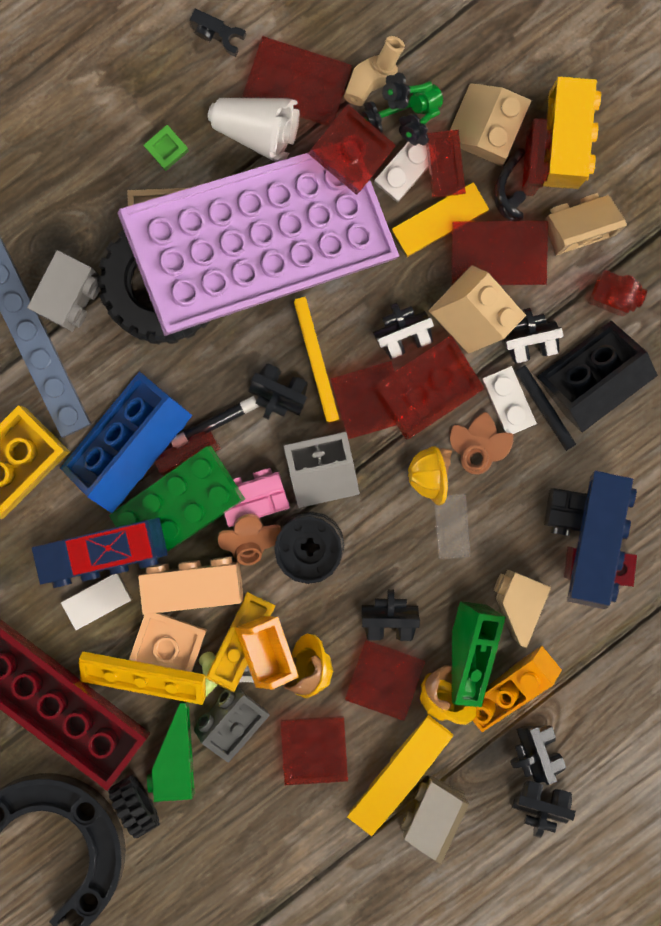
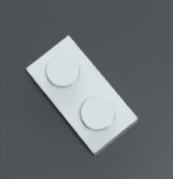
(403, 171)
(509, 401)

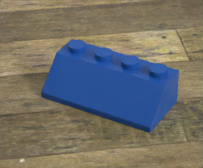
(125, 442)

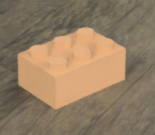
(190, 586)

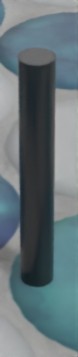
(545, 407)

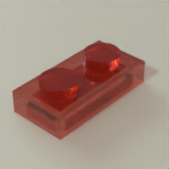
(445, 164)
(174, 457)

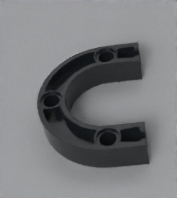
(101, 831)

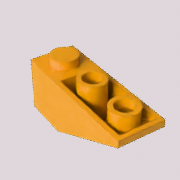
(517, 687)

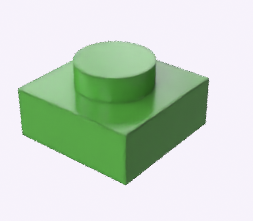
(166, 147)

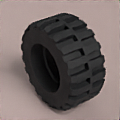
(121, 302)

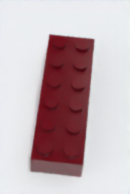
(65, 711)

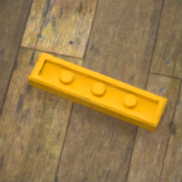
(316, 360)
(142, 678)

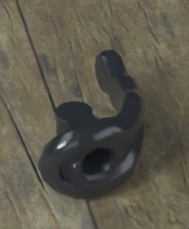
(508, 207)

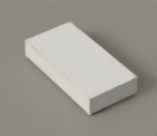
(96, 601)

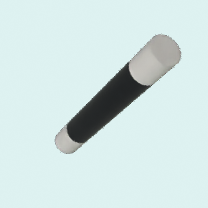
(216, 421)

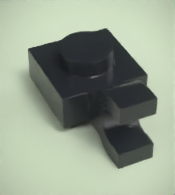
(211, 27)

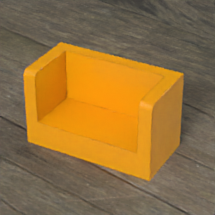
(267, 652)

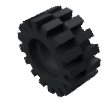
(133, 806)

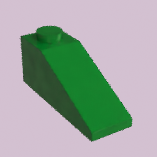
(474, 648)
(173, 770)

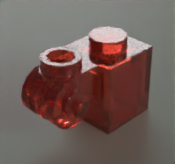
(617, 293)

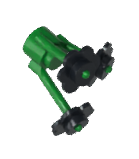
(425, 100)

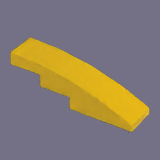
(400, 775)

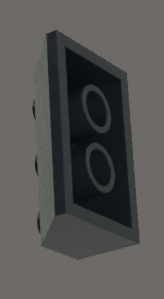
(597, 375)

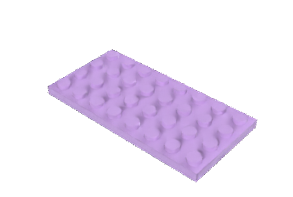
(252, 240)

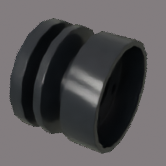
(296, 560)

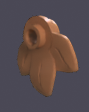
(483, 440)
(248, 539)

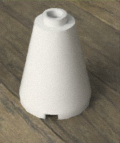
(257, 123)

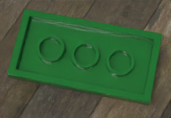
(184, 498)

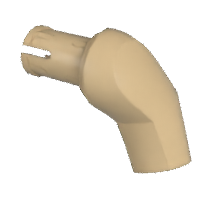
(373, 72)

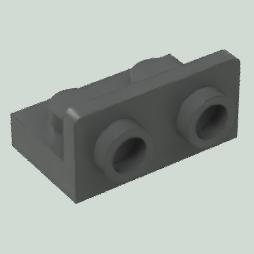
(230, 723)

